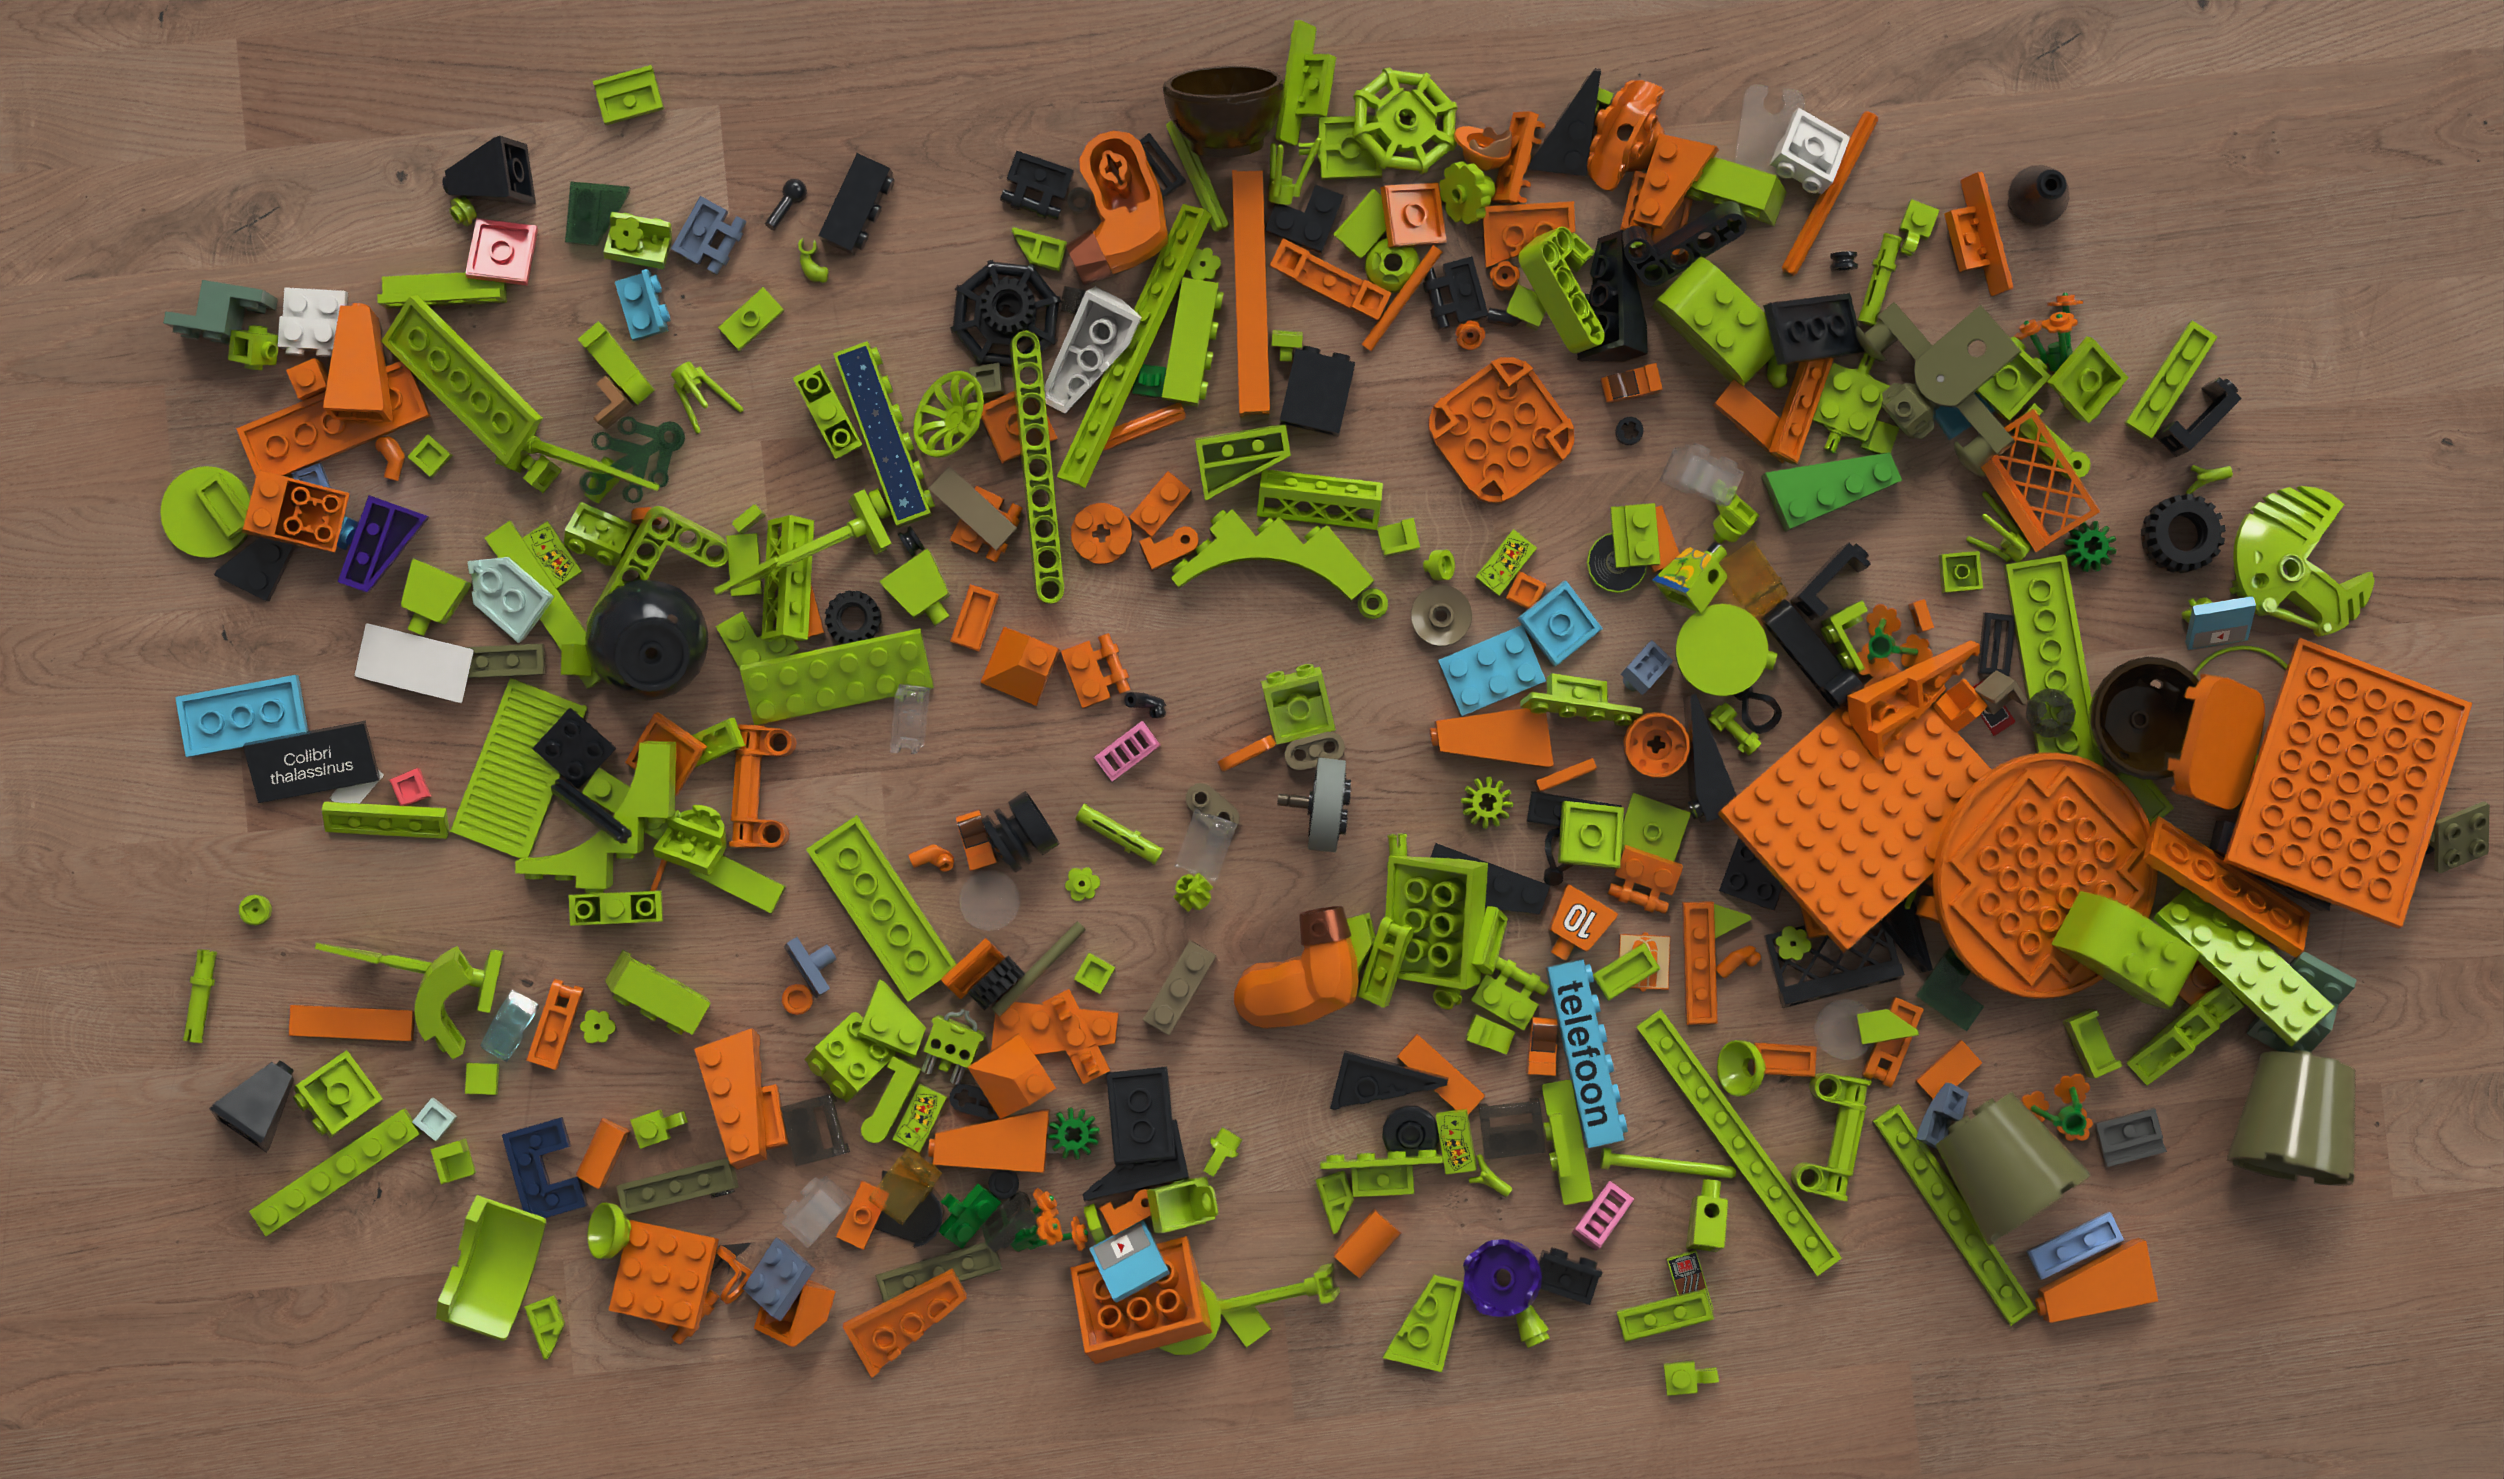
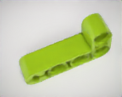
(1559, 291)

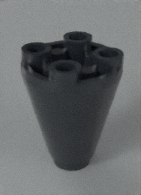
(2033, 201)

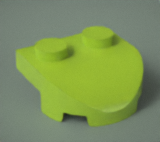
(693, 839)

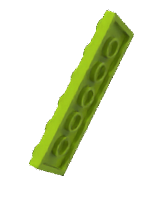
(461, 379)
(835, 676)
(882, 908)
(2246, 966)

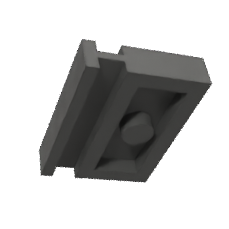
(2130, 1137)

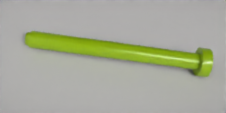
(1660, 1164)

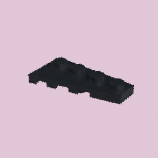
(1504, 887)

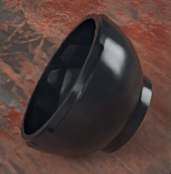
(637, 619)

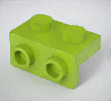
(652, 247)

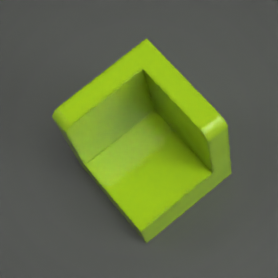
(1526, 307)
(1398, 538)
(453, 1161)

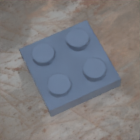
(778, 1278)

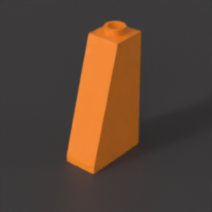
(357, 370)
(1499, 736)
(1001, 1144)
(2102, 1285)

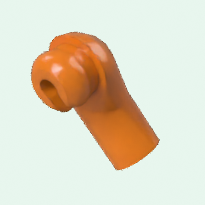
(393, 454)
(935, 855)
(1736, 958)

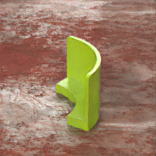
(493, 1269)

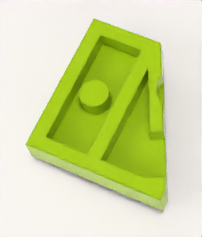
(891, 1022)

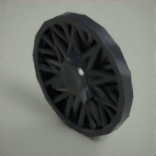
(1410, 1130)

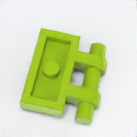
(1505, 1001)

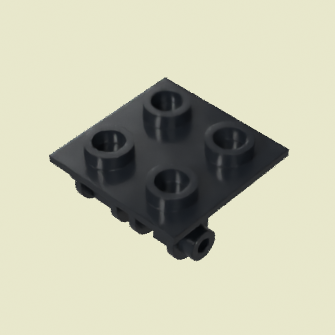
(574, 748)
(1750, 879)

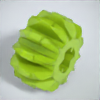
(1496, 806)

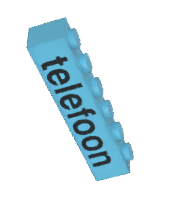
(1585, 1053)

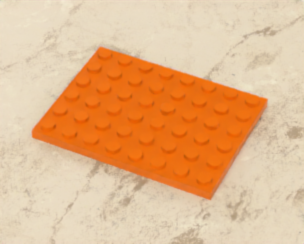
(2348, 783)
(1854, 827)

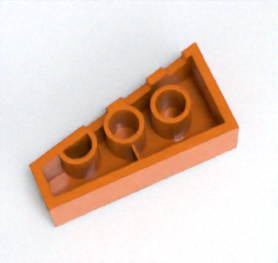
(734, 1087)

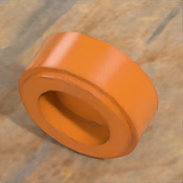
(638, 515)
(797, 999)

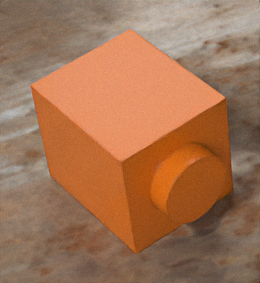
(308, 378)

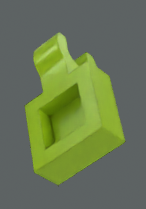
(1918, 224)
(654, 1127)
(1683, 1378)

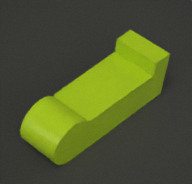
(616, 362)
(2078, 460)
(880, 1123)

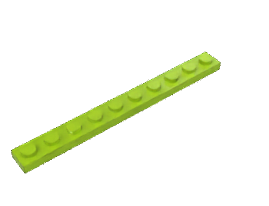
(1123, 371)
(1738, 1142)

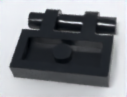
(1040, 176)
(1464, 291)

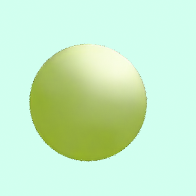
(188, 520)
(1721, 650)

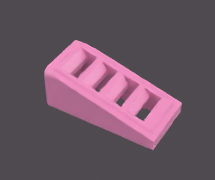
(1147, 735)
(1587, 1237)

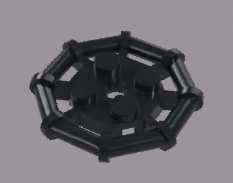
(964, 292)

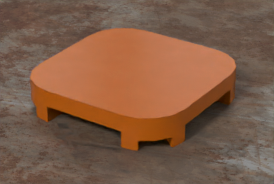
(1501, 430)
(2219, 742)

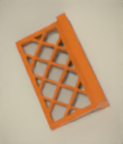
(2017, 502)

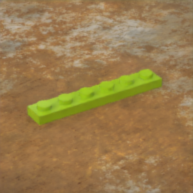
(335, 1172)

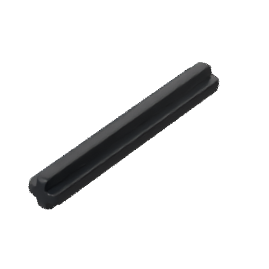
(591, 811)

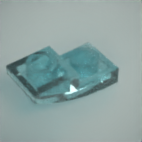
(508, 1025)

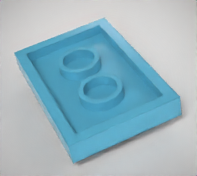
(1491, 670)

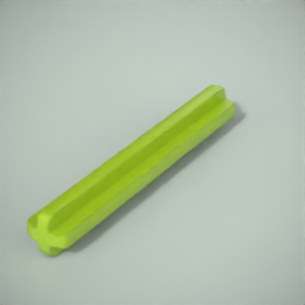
(1199, 179)

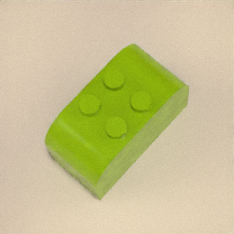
(1717, 321)
(2126, 949)

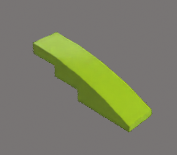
(2184, 1033)

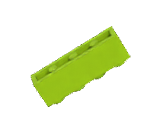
(1191, 341)

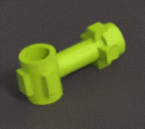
(1723, 717)

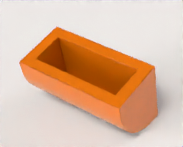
(602, 1153)
(1367, 1243)

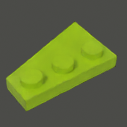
(1429, 1326)

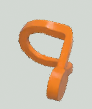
(728, 1256)

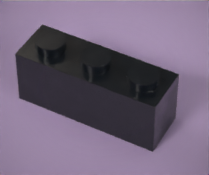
(857, 204)

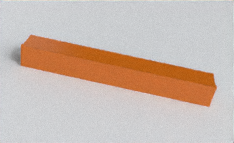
(1250, 293)

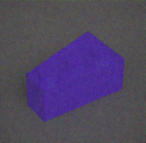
(378, 541)

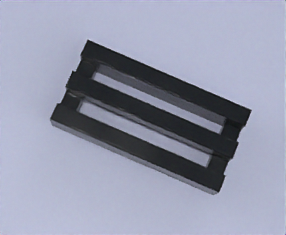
(1171, 187)
(1987, 617)

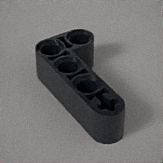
(1684, 238)
(1811, 654)

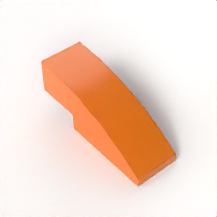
(1749, 415)

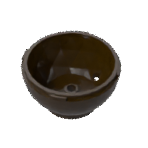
(1225, 108)
(2164, 709)

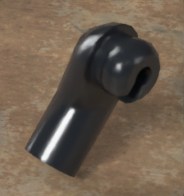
(1144, 700)

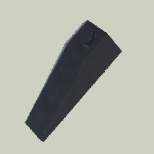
(1616, 304)

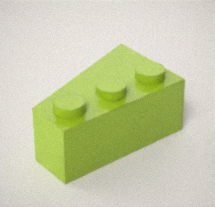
(656, 994)

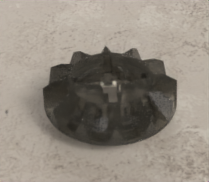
(2037, 708)

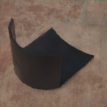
(920, 1225)

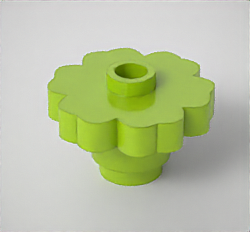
(1466, 192)

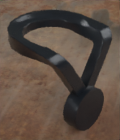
(1759, 729)
(1553, 875)

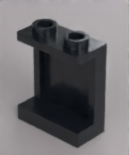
(1317, 391)
(2182, 440)
(1806, 597)

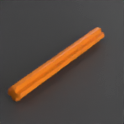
(1828, 197)

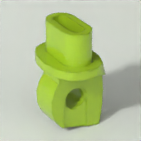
(1225, 1145)

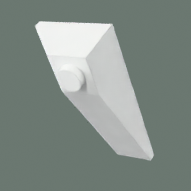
(1094, 341)

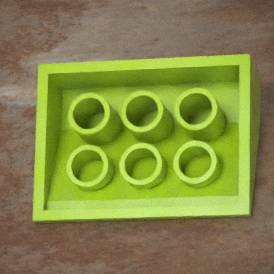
(1446, 909)

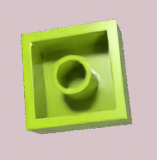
(1960, 572)

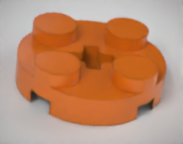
(1115, 544)

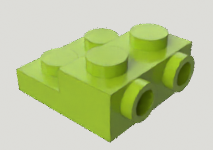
(2087, 380)
(2014, 383)
(1297, 704)
(336, 1095)

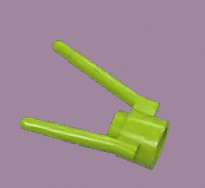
(1281, 186)
(688, 380)
(2014, 542)

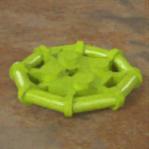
(1401, 136)

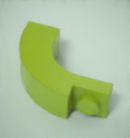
(440, 980)

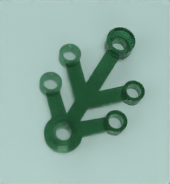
(636, 455)

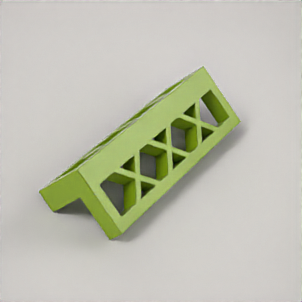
(440, 290)
(1320, 493)
(793, 582)

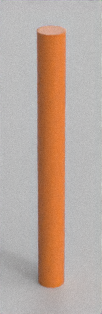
(1402, 298)

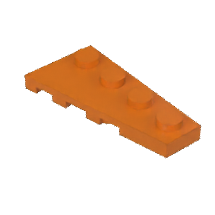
(1038, 1032)

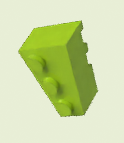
(1754, 190)
(1239, 455)

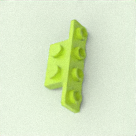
(1306, 83)
(1579, 697)
(1567, 1142)
(1382, 1175)

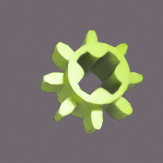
(1193, 892)

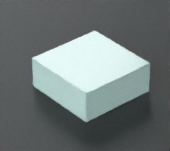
(434, 1119)

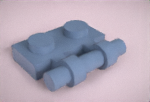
(700, 231)

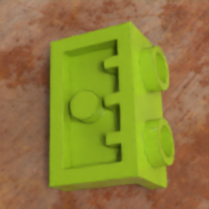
(598, 534)

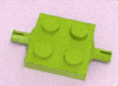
(1340, 153)
(1849, 403)

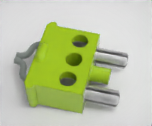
(957, 1034)

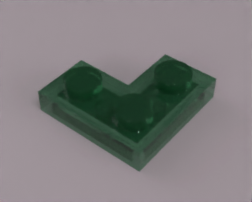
(1943, 992)

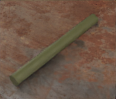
(1038, 969)

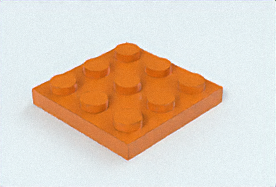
(664, 1275)

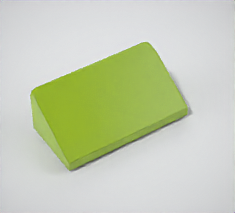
(1363, 225)

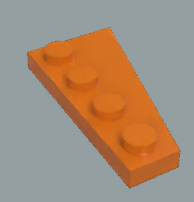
(893, 1325)

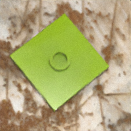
(1654, 826)
(1591, 835)

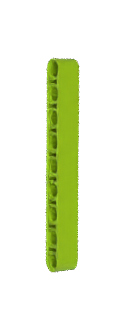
(1043, 453)

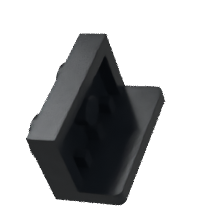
(1567, 1276)

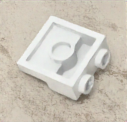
(1810, 152)
(310, 320)

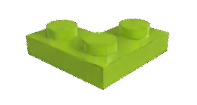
(747, 646)

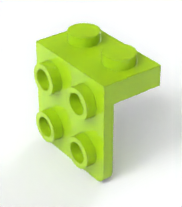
(848, 1059)

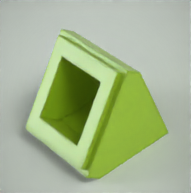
(1579, 255)
(575, 660)

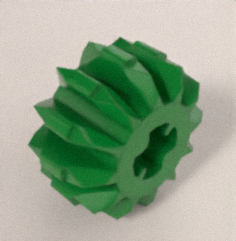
(2095, 557)
(1073, 1144)

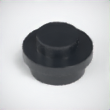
(1003, 1183)

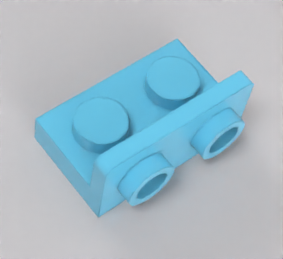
(642, 305)

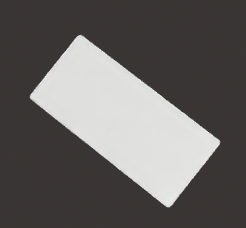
(414, 663)

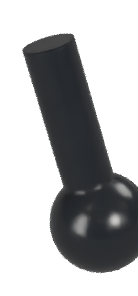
(793, 192)

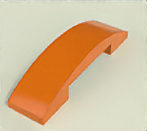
(1329, 280)

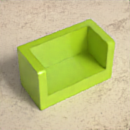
(2091, 1044)

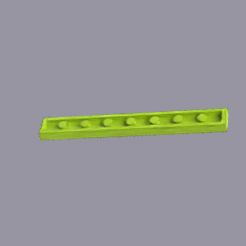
(1953, 1214)

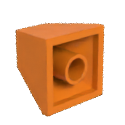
(1020, 666)
(1011, 1077)
(803, 1317)

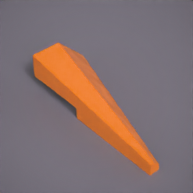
(1887, 706)

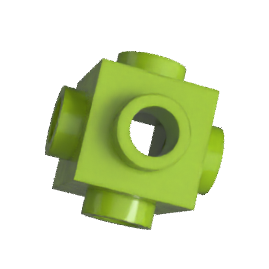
(253, 347)

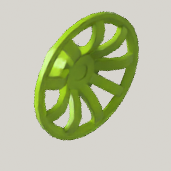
(957, 419)

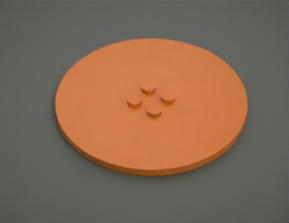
(2021, 856)

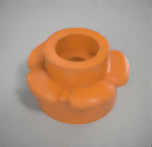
(1505, 268)
(1470, 342)

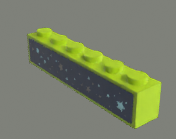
(883, 433)

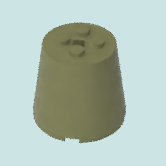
(2298, 1120)
(2007, 1165)

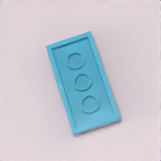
(240, 715)

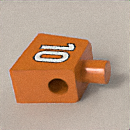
(1578, 922)

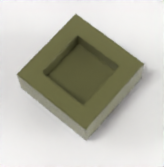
(990, 379)

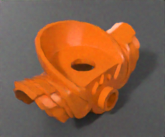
(1608, 154)

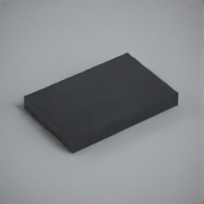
(1141, 1115)

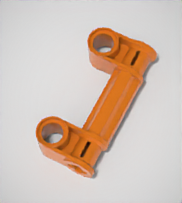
(747, 828)

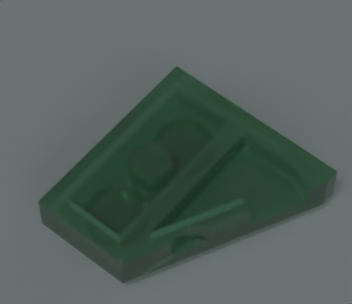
(591, 210)

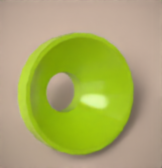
(1380, 276)
(1733, 1068)
(607, 1231)

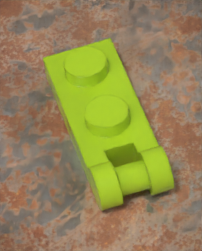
(1385, 962)

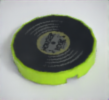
(1602, 568)

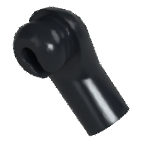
(1500, 317)

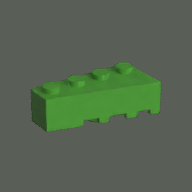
(1818, 489)

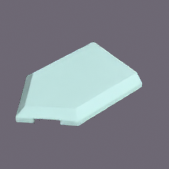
(508, 595)

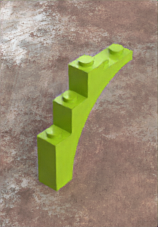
(1235, 542)
(649, 796)

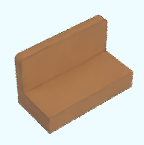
(617, 408)

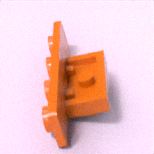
(1977, 236)

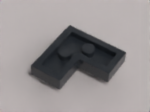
(1308, 227)

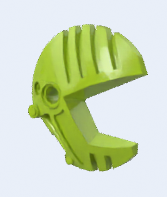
(2285, 534)

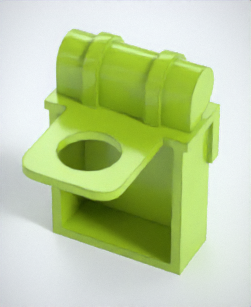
(1182, 1204)

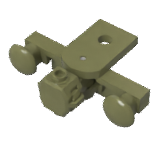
(1946, 378)

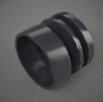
(1019, 832)

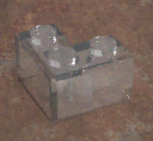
(1697, 472)
(816, 1211)

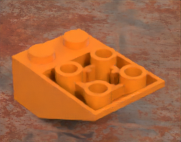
(295, 512)

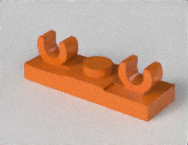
(1512, 171)
(1077, 1041)

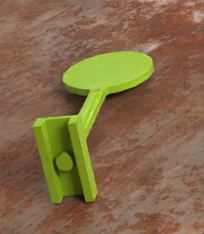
(1317, 1285)

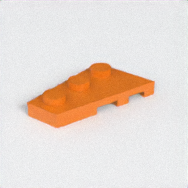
(1669, 176)
(1513, 227)

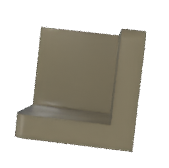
(1999, 690)

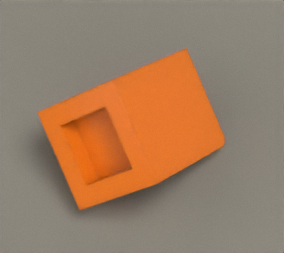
(1960, 705)

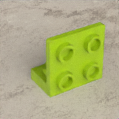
(1834, 633)

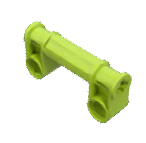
(1833, 1179)

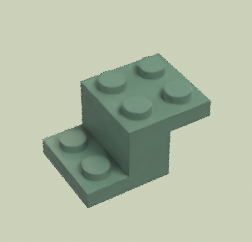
(219, 311)
(2328, 982)

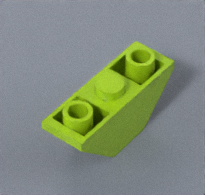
(828, 411)
(615, 908)

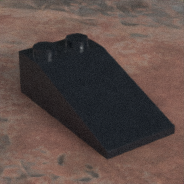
(1707, 775)

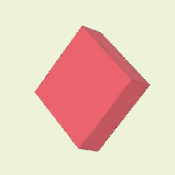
(410, 787)

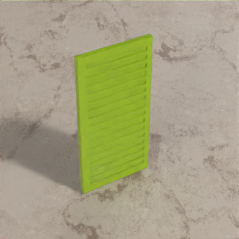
(510, 780)

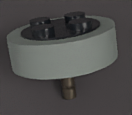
(1324, 804)

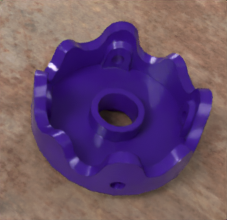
(1481, 1278)

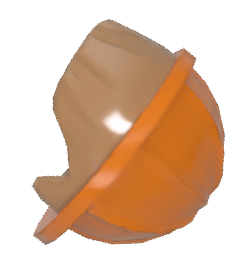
(1484, 146)

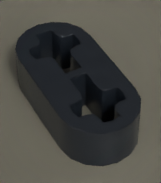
(969, 1107)

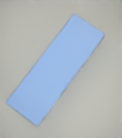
(2075, 1245)

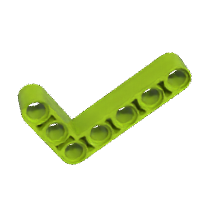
(659, 539)

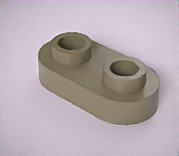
(1314, 749)
(1215, 802)

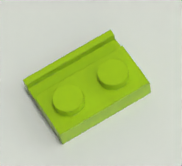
(628, 95)
(1635, 535)

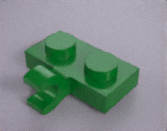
(967, 1215)

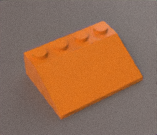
(1148, 1319)

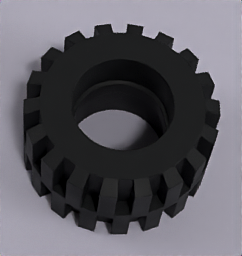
(2207, 527)

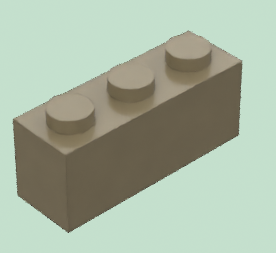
(1179, 987)

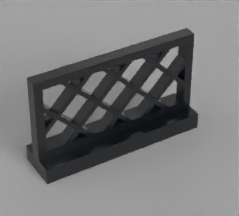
(1839, 983)

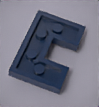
(525, 1154)

